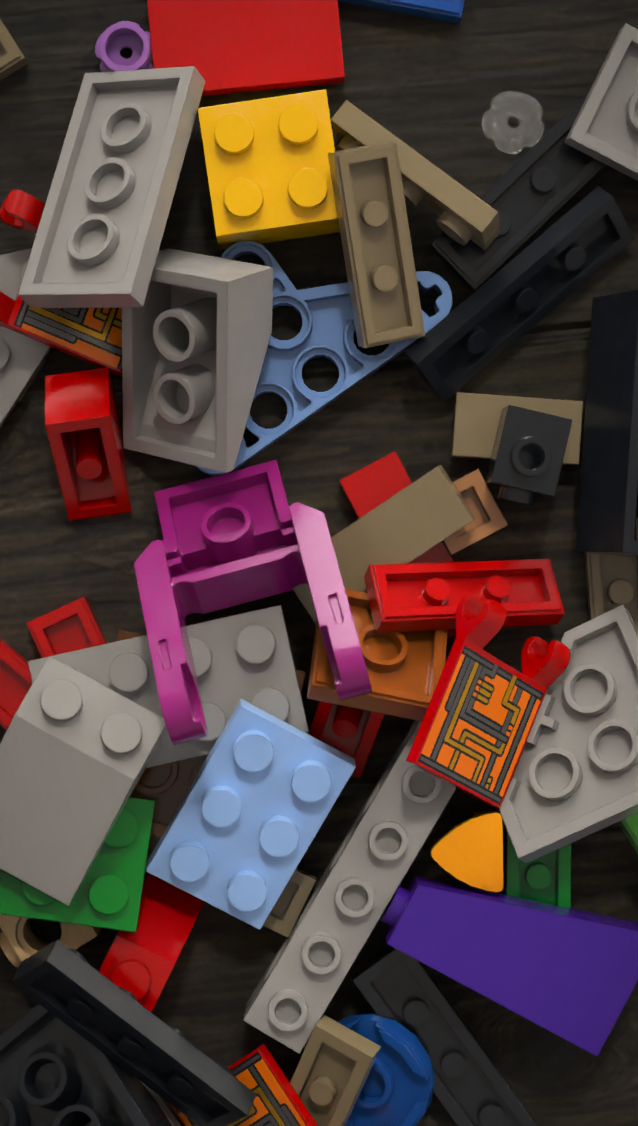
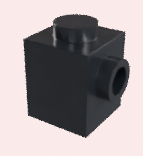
(527, 454)

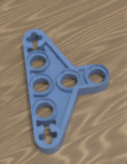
(325, 333)

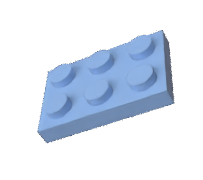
(250, 814)

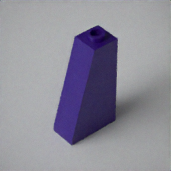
(528, 955)

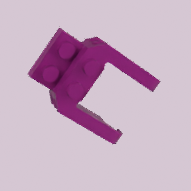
(227, 546)

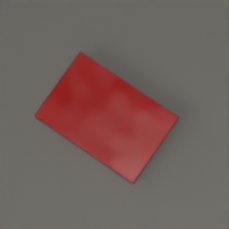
(249, 42)

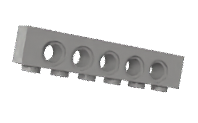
(348, 899)

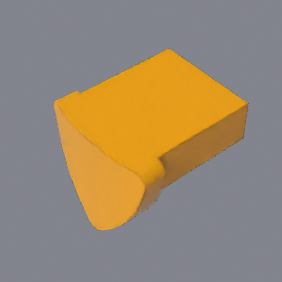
(474, 851)

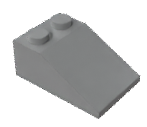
(195, 357)
(68, 776)

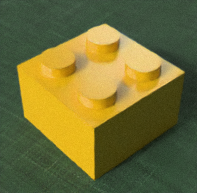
(270, 168)

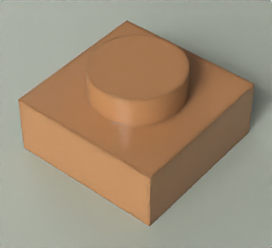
(484, 507)

